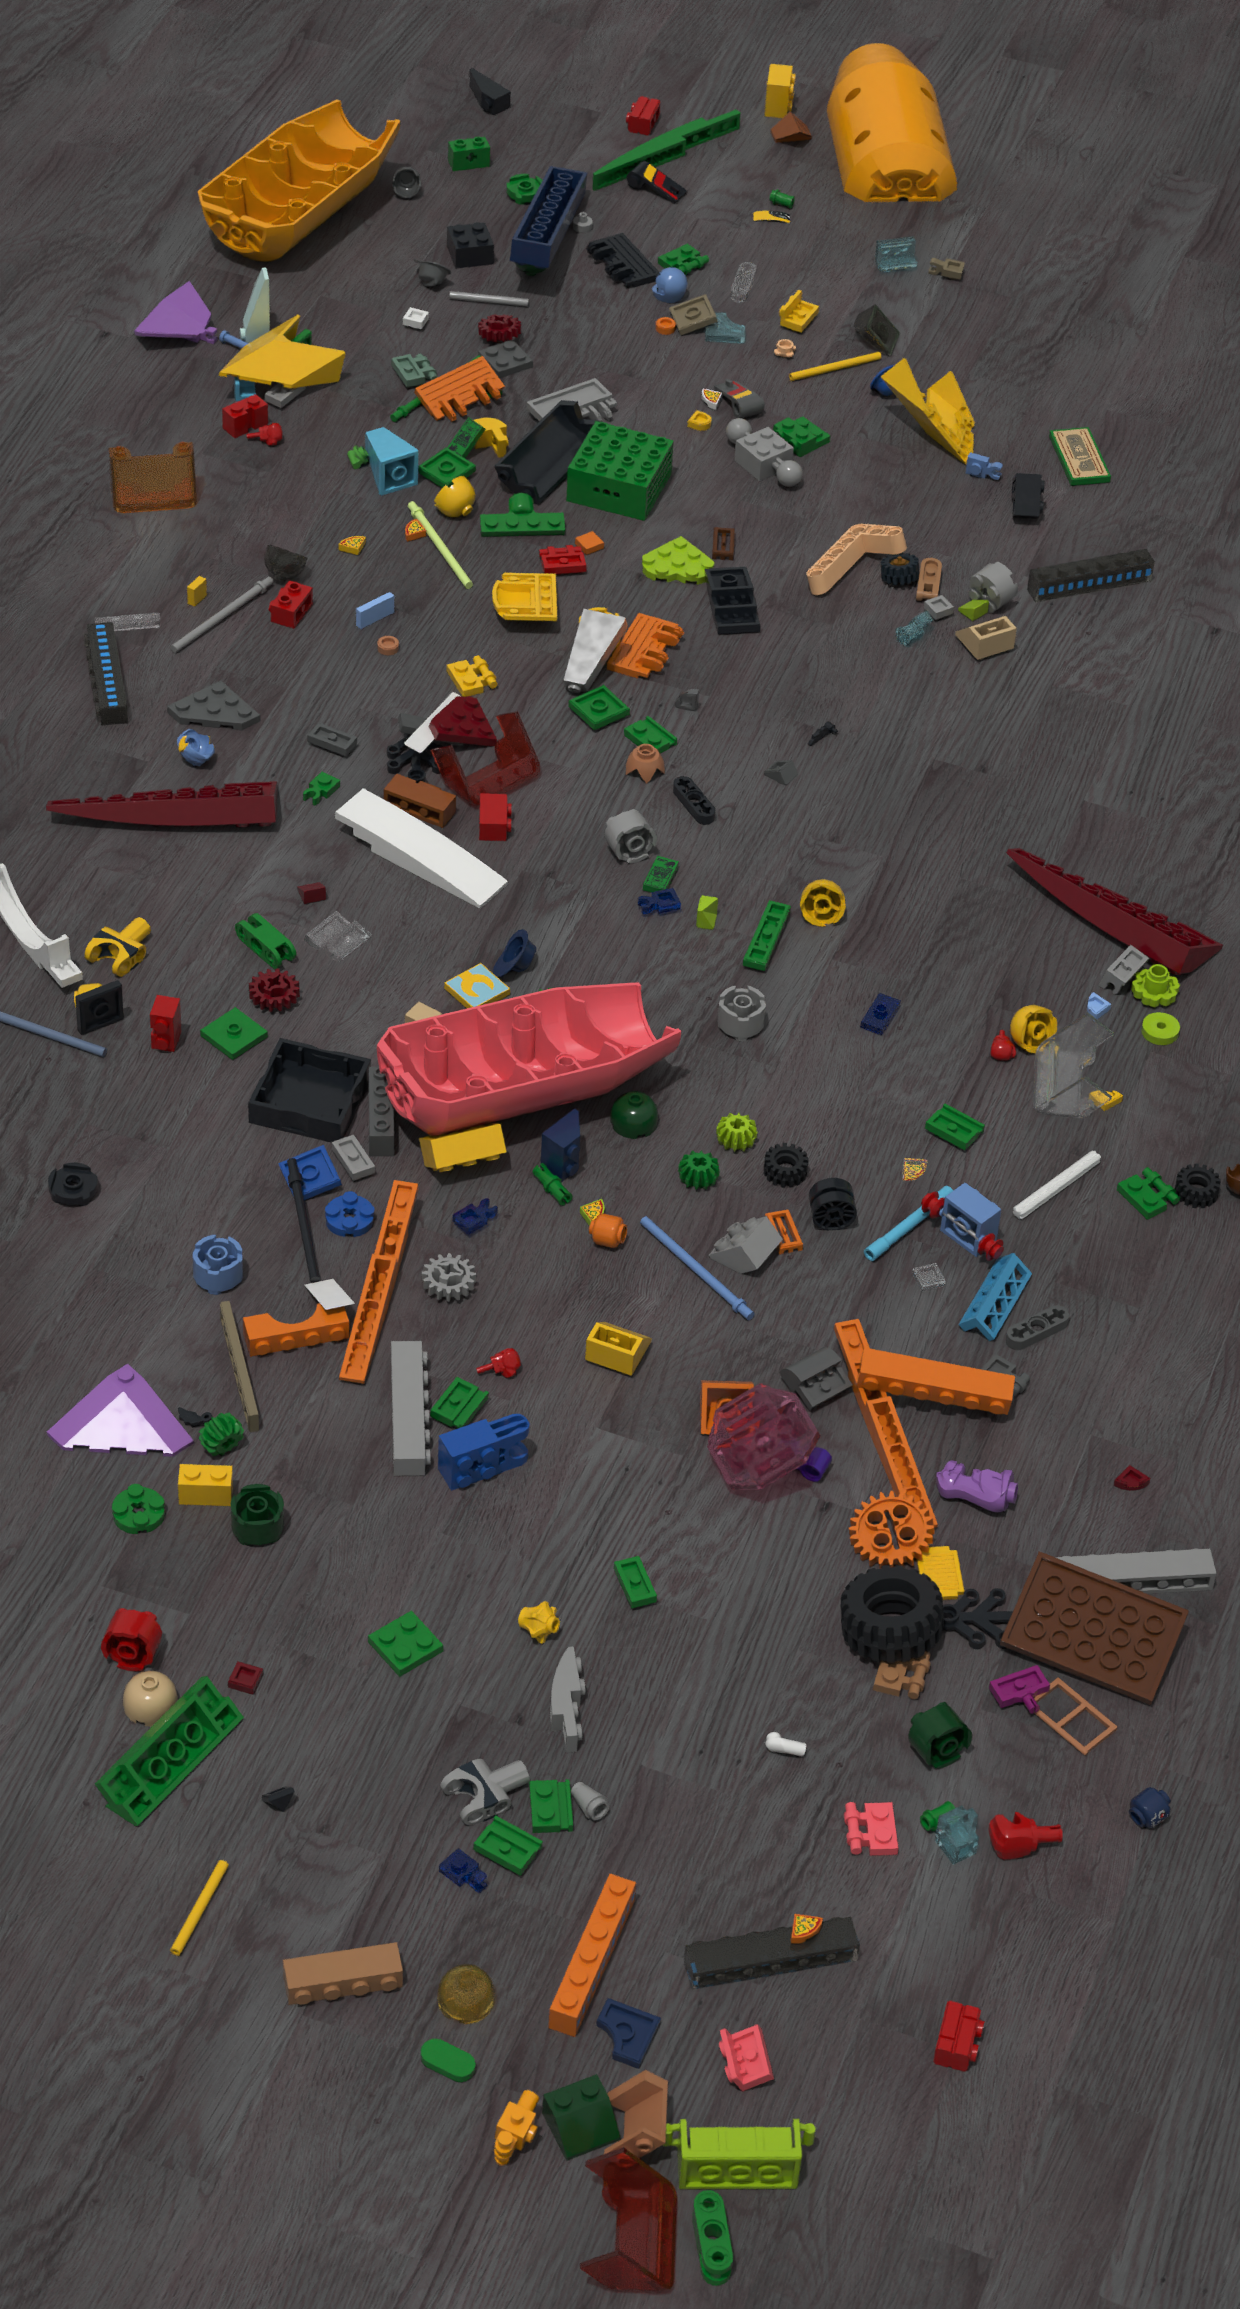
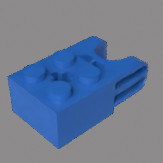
(482, 1450)

